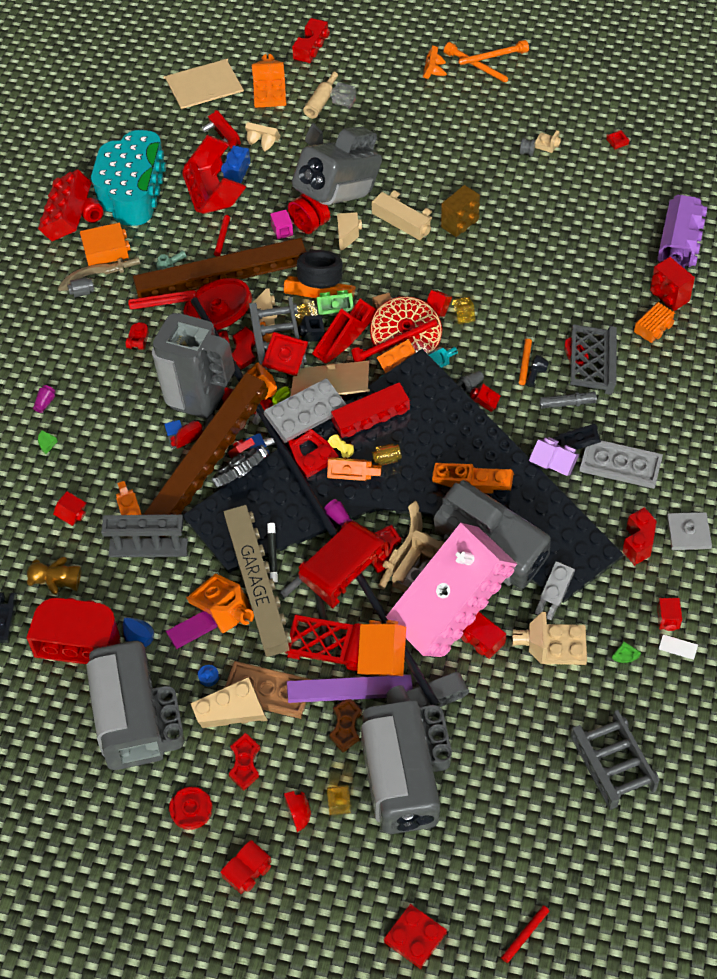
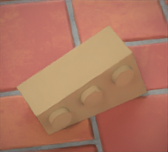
(229, 706)

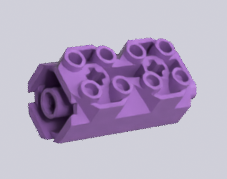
(682, 230)

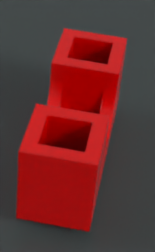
(315, 33)

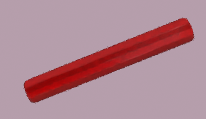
(163, 299)

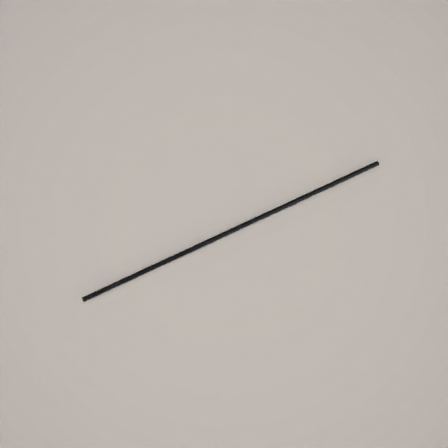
(326, 521)

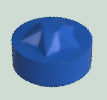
(208, 675)

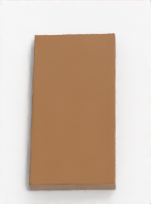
(270, 688)

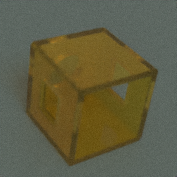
(339, 800)

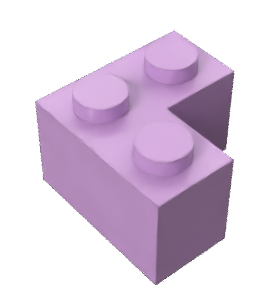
(551, 455)

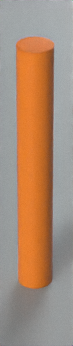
(525, 361)

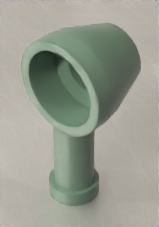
(165, 262)

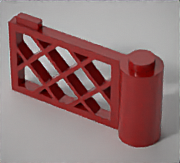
(350, 648)

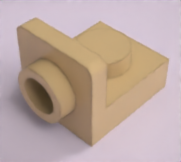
(548, 142)

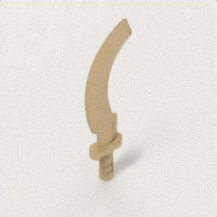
(398, 555)

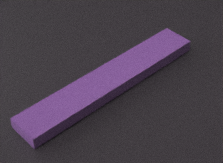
(344, 688)

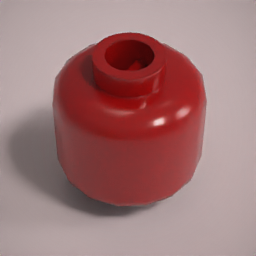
(92, 210)

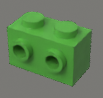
(333, 304)

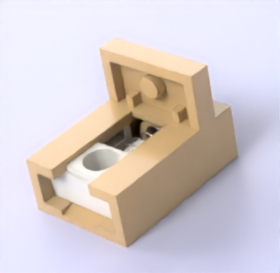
(421, 553)

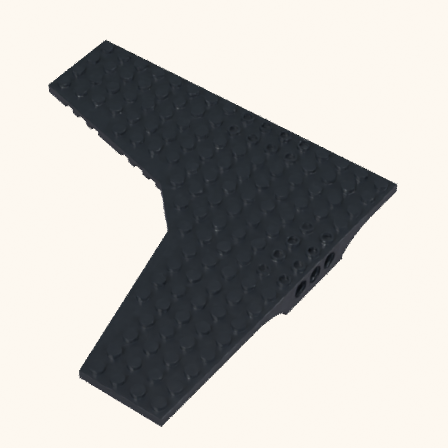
(438, 428)

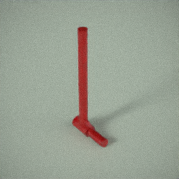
(361, 355)

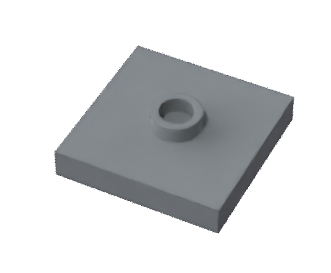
(689, 531)

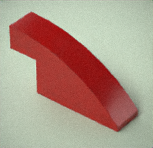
(344, 331)

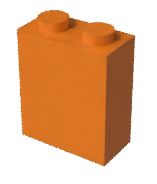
(105, 244)
(381, 649)

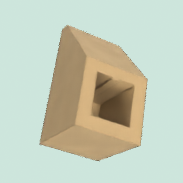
(266, 301)

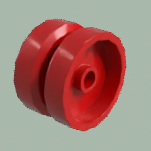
(308, 213)

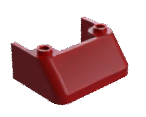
(202, 179)

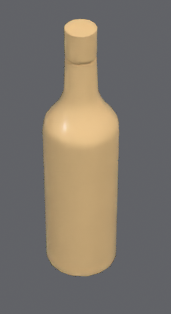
(319, 97)

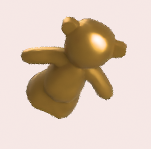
(54, 575)

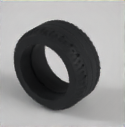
(319, 269)

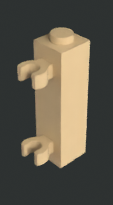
(401, 216)

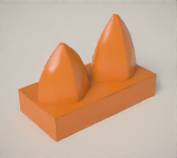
(432, 62)

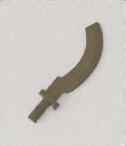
(98, 268)

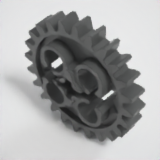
(239, 465)

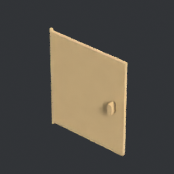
(203, 83)
(344, 377)

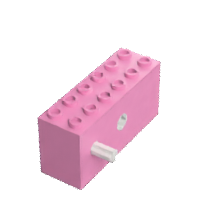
(452, 590)

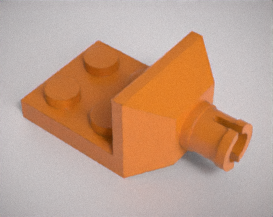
(269, 82)
(223, 601)

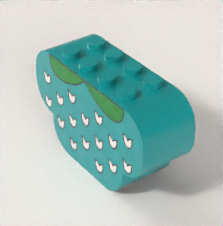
(130, 176)

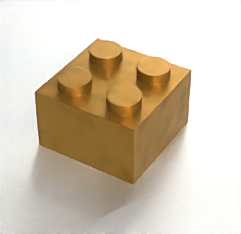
(460, 211)

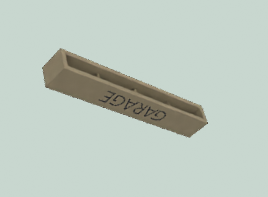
(256, 581)

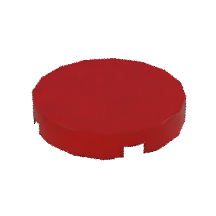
(190, 808)

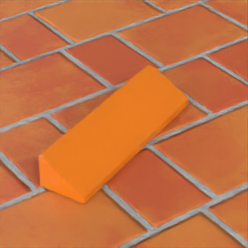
(295, 287)

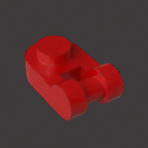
(137, 336)

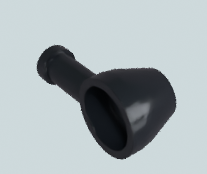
(539, 366)

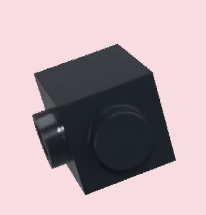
(311, 328)

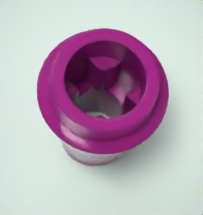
(44, 398)
(337, 512)

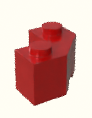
(642, 530)

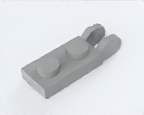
(555, 588)

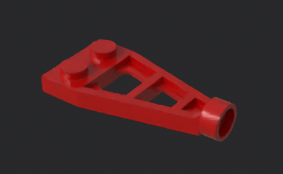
(315, 460)

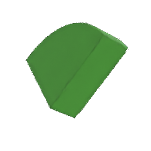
(46, 441)
(626, 653)

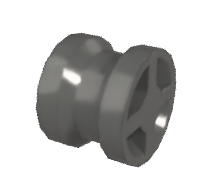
(527, 146)

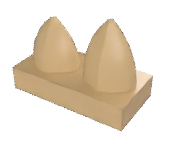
(268, 135)

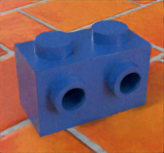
(236, 164)

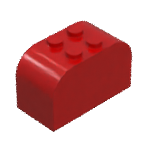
(71, 629)

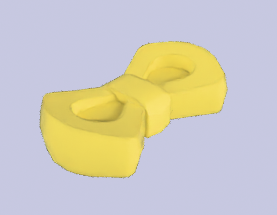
(346, 449)

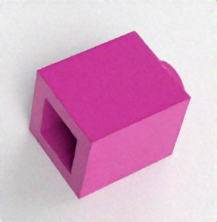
(281, 224)

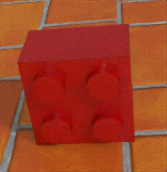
(672, 283)

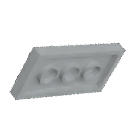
(304, 410)
(622, 463)

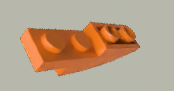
(484, 479)

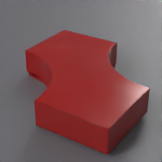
(244, 343)
(391, 536)
(244, 771)

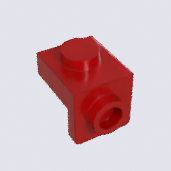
(485, 397)

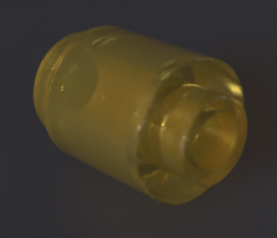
(387, 454)

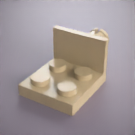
(553, 642)

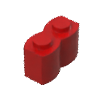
(246, 867)

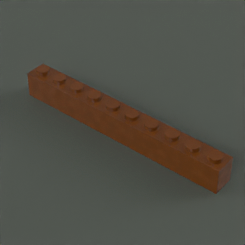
(234, 265)
(209, 447)

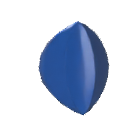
(138, 630)

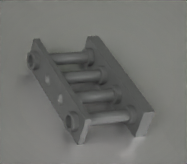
(260, 330)
(145, 526)
(601, 775)

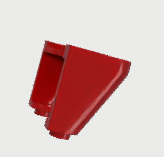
(342, 561)

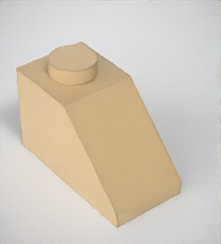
(348, 228)

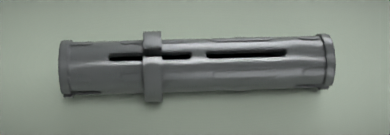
(568, 400)

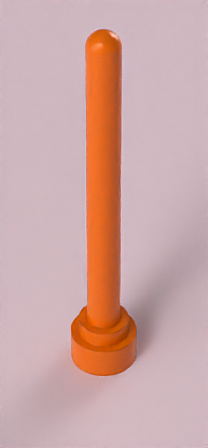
(520, 47)
(451, 49)

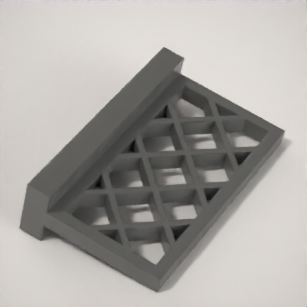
(608, 362)

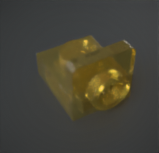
(306, 309)
(464, 309)

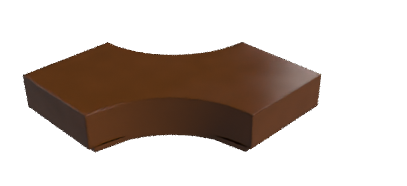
(344, 734)

